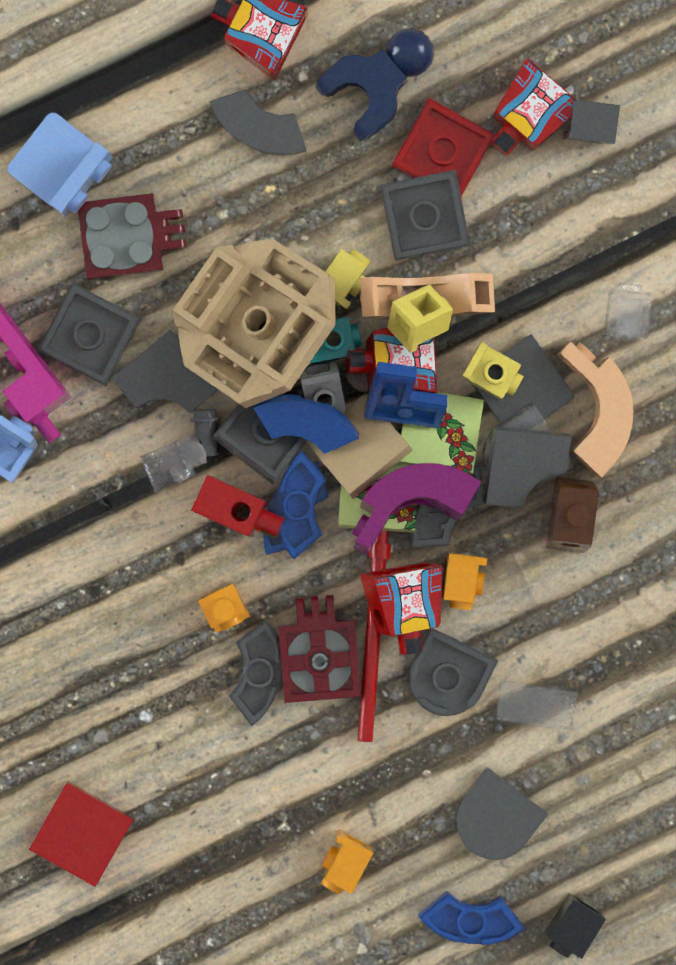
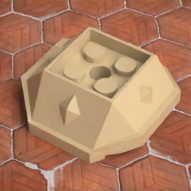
(231, 300)

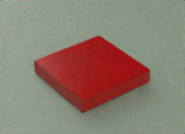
(443, 143)
(81, 834)

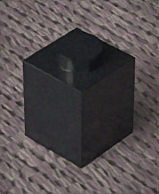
(574, 927)

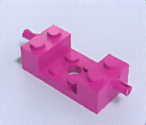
(39, 389)

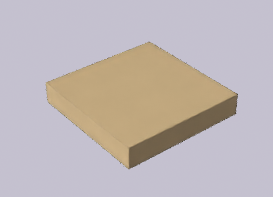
(369, 456)

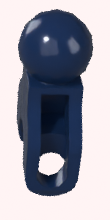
(381, 76)

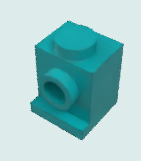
(349, 340)

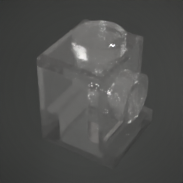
(174, 462)

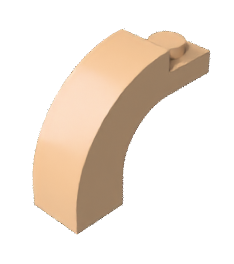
(465, 293)
(613, 409)

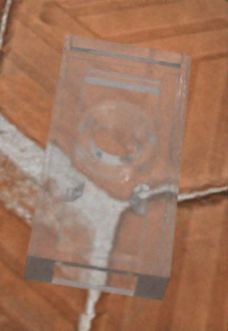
(536, 705)

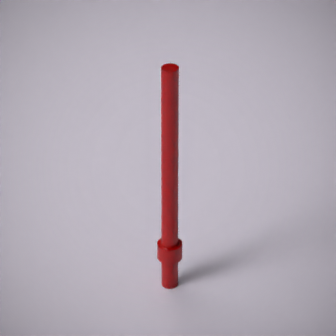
(379, 554)

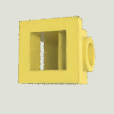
(347, 271)
(419, 317)
(477, 372)

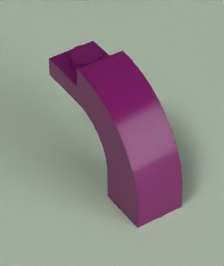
(415, 484)

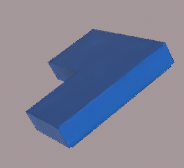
(394, 400)

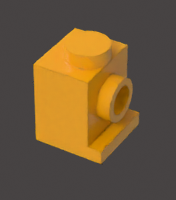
(462, 580)
(224, 608)
(345, 863)

